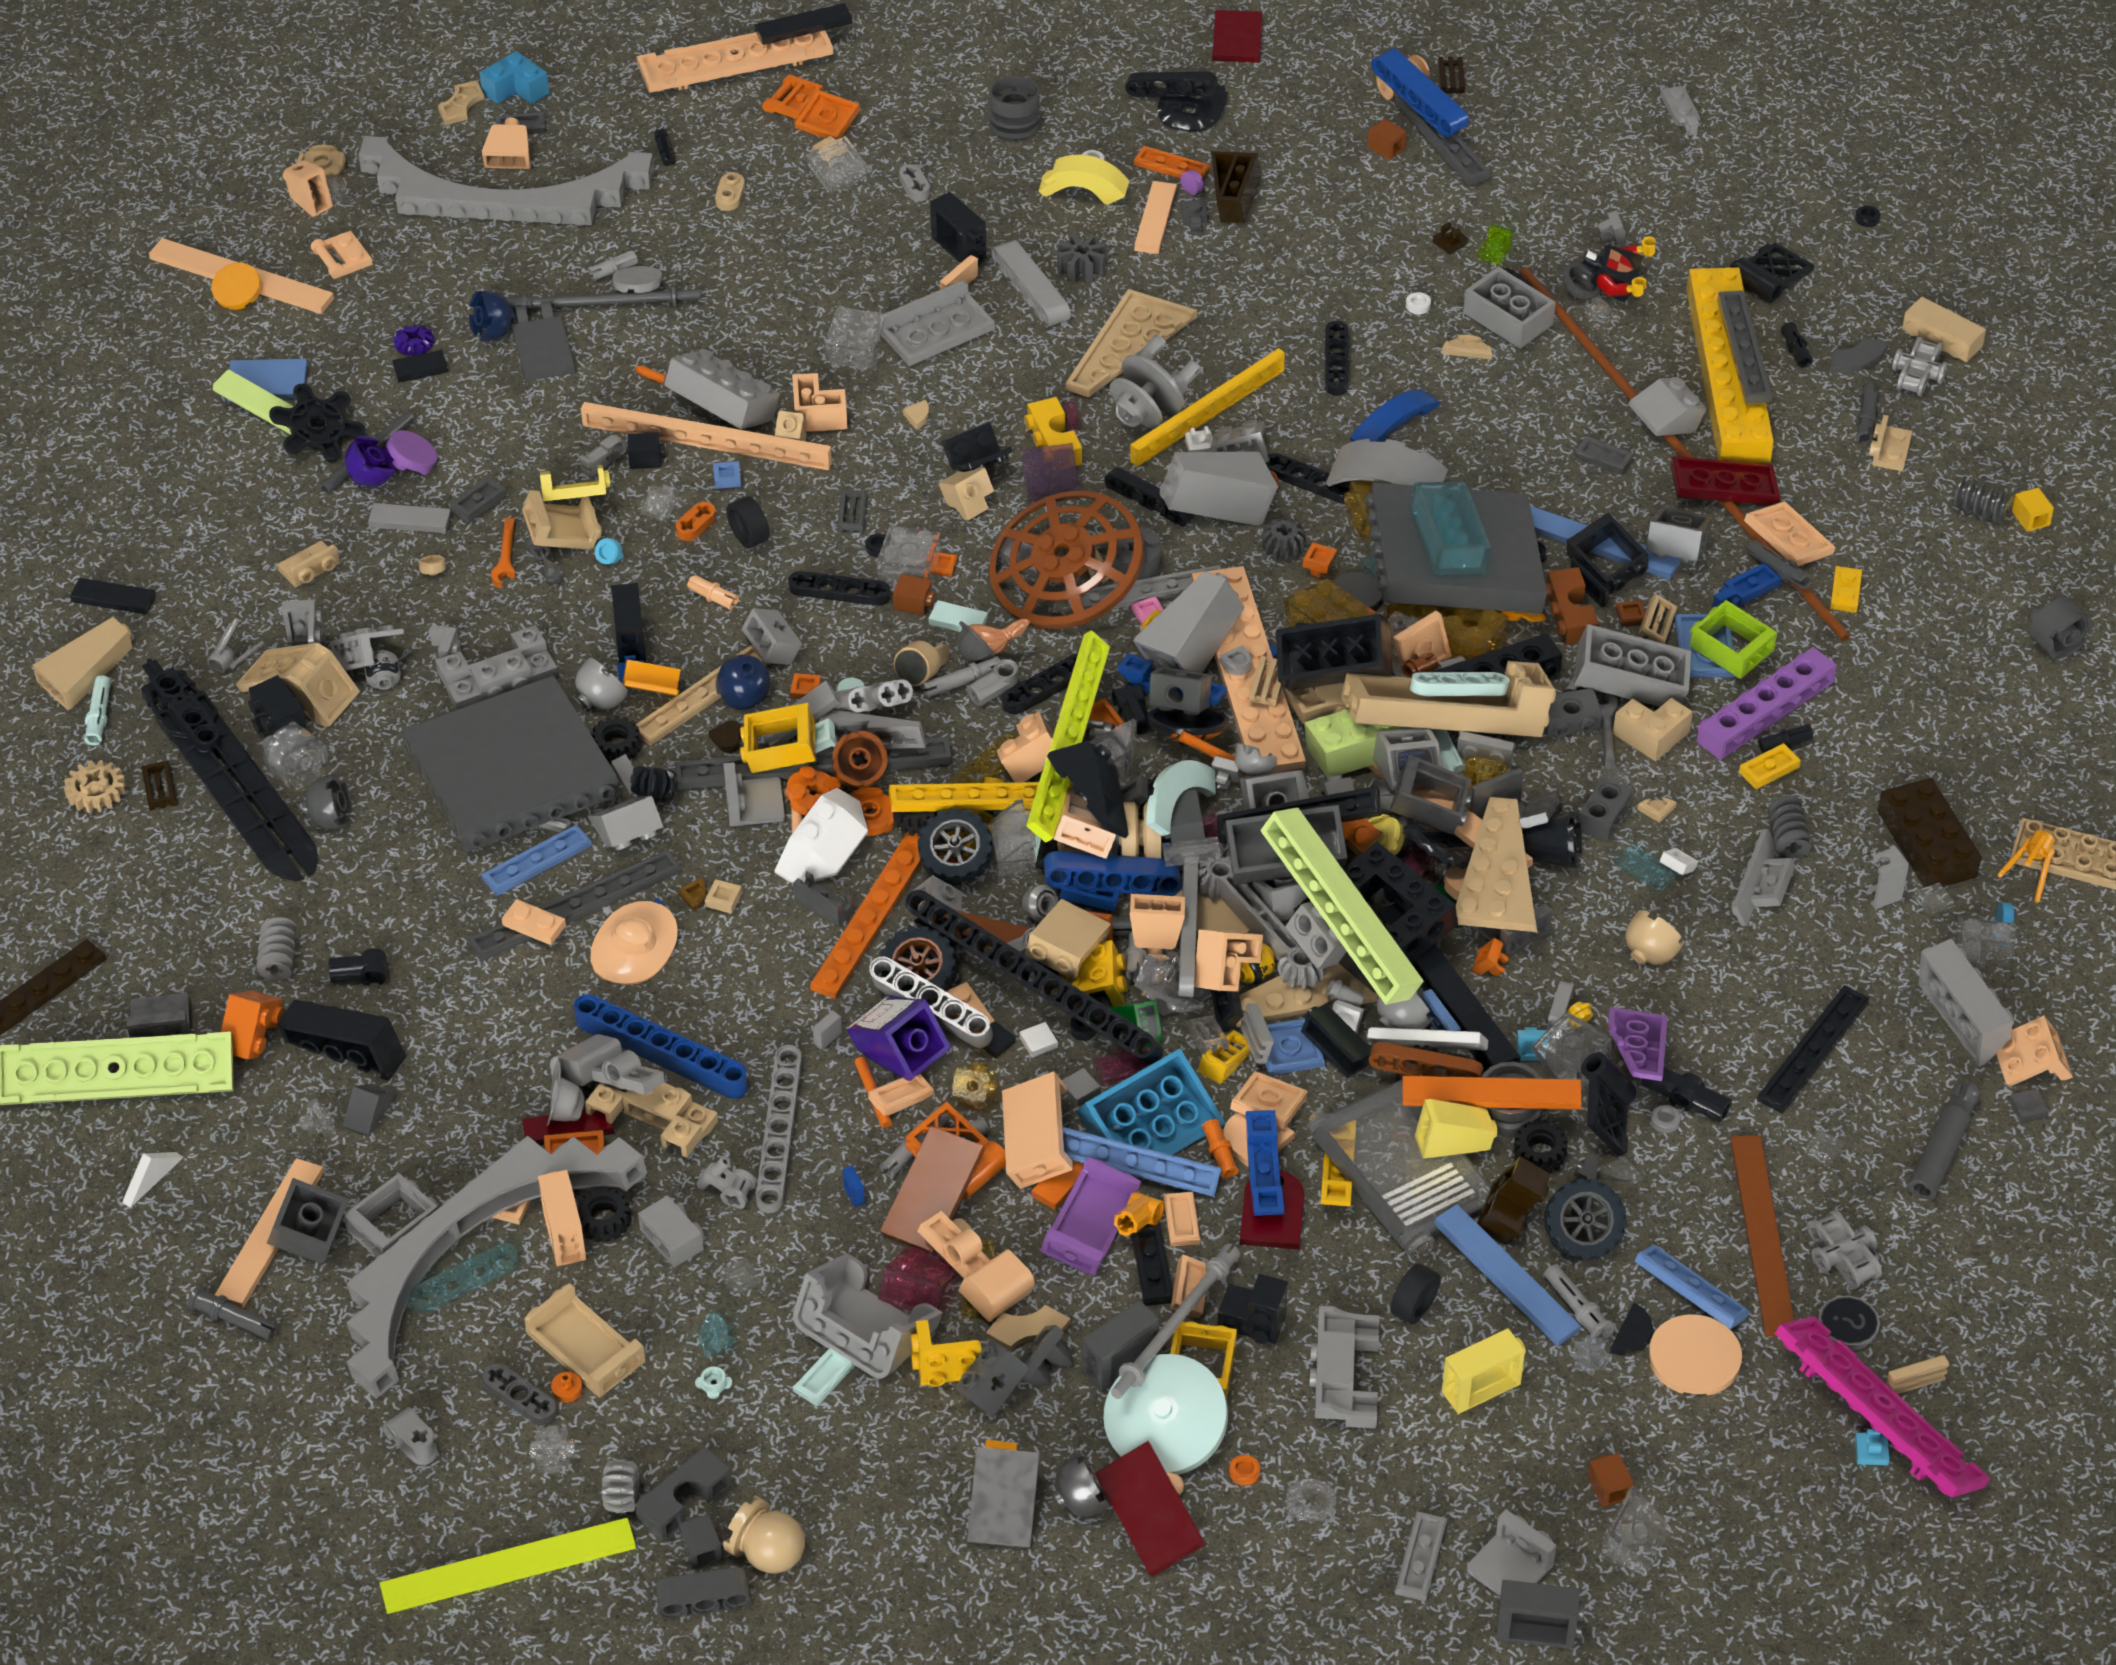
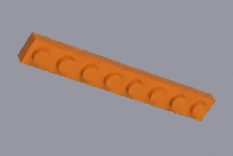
(868, 919)

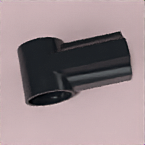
(1131, 705)
(366, 968)

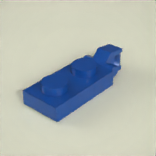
(1748, 586)

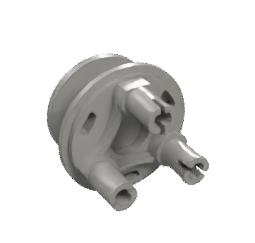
(1150, 387)

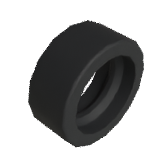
(748, 522)
(1415, 1293)

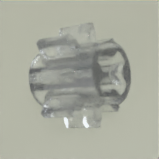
(1589, 1355)

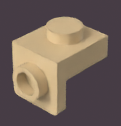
(790, 426)

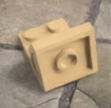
(310, 675)

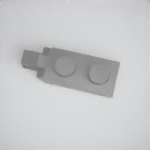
(1681, 108)

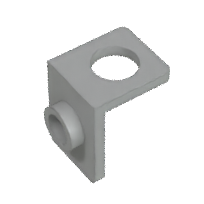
(942, 891)

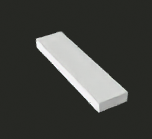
(1432, 1038)

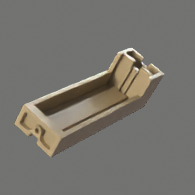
(1391, 703)

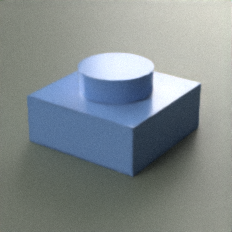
(727, 475)

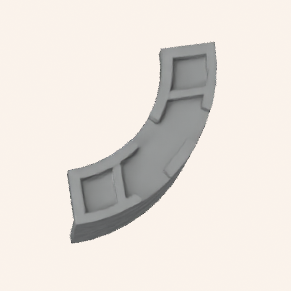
(1385, 463)

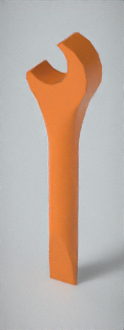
(504, 566)

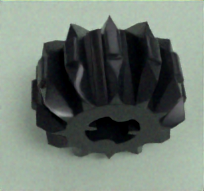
(653, 782)

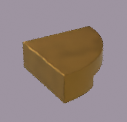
(693, 894)

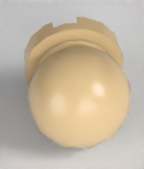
(767, 1538)

